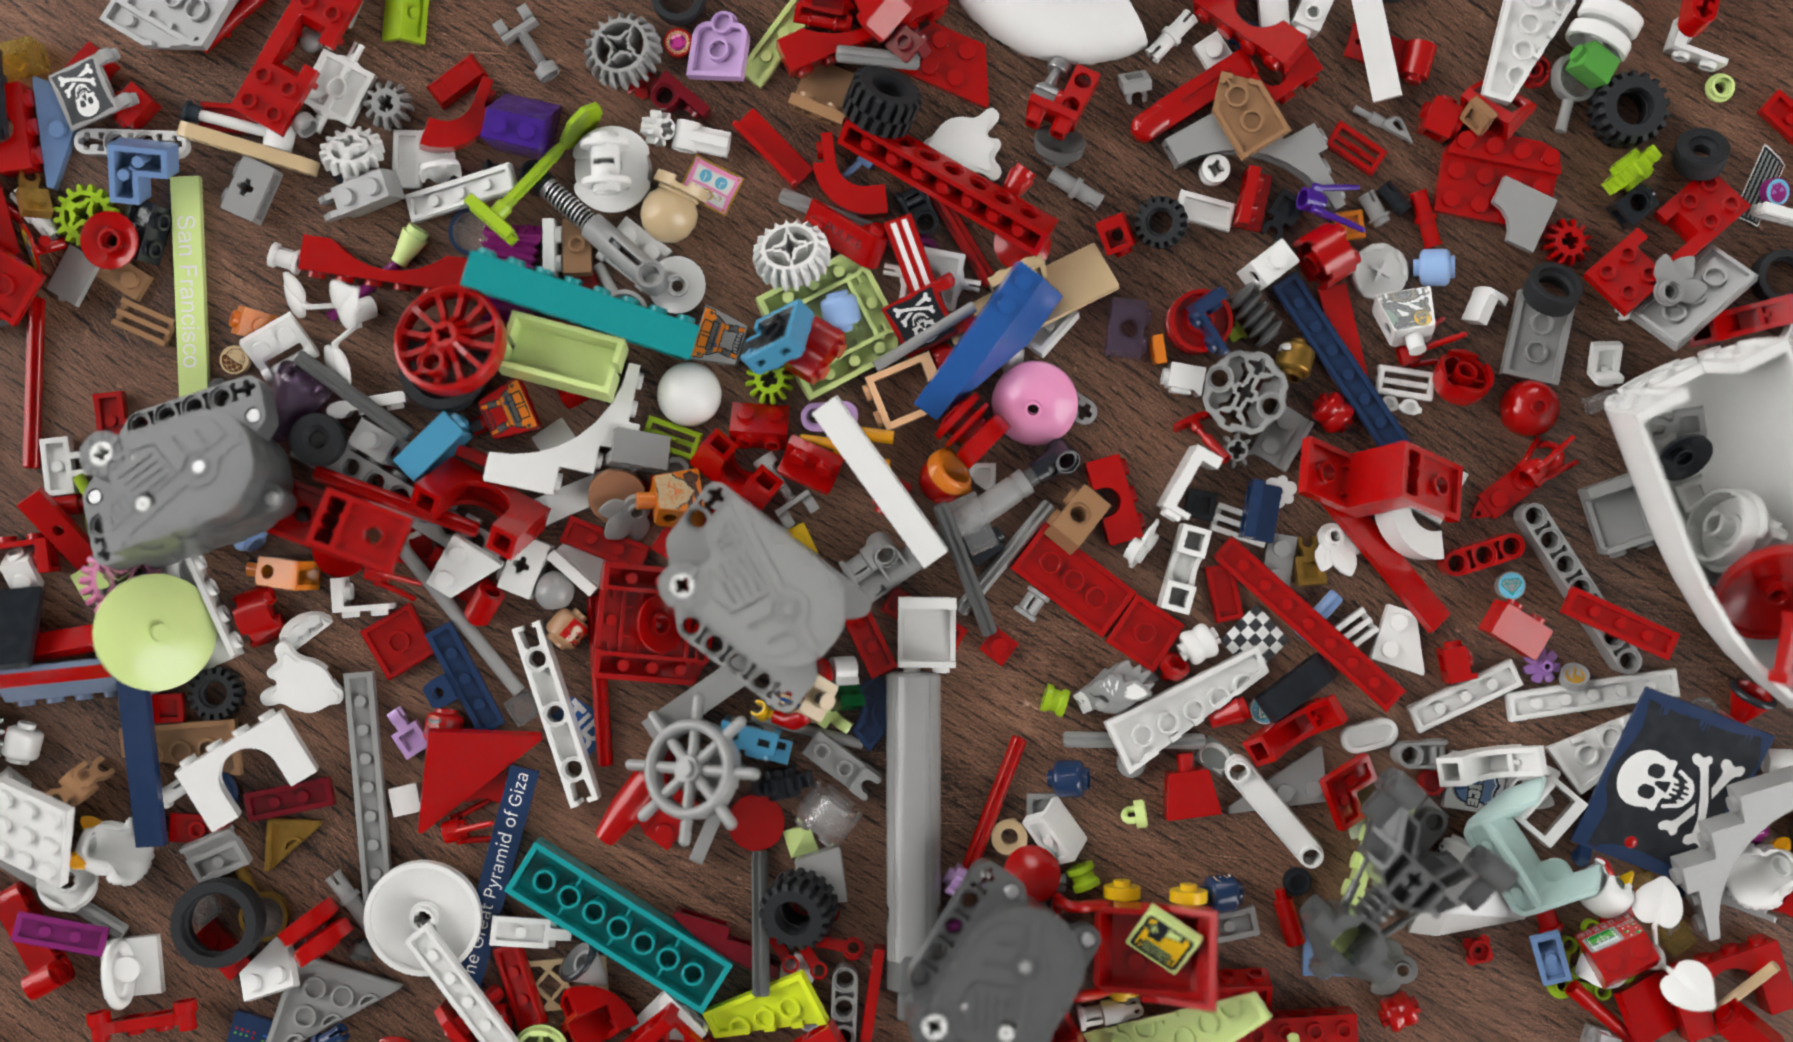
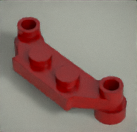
(182, 1015)

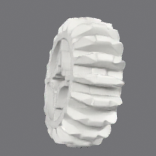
(808, 249)

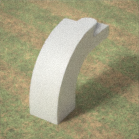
(1490, 762)

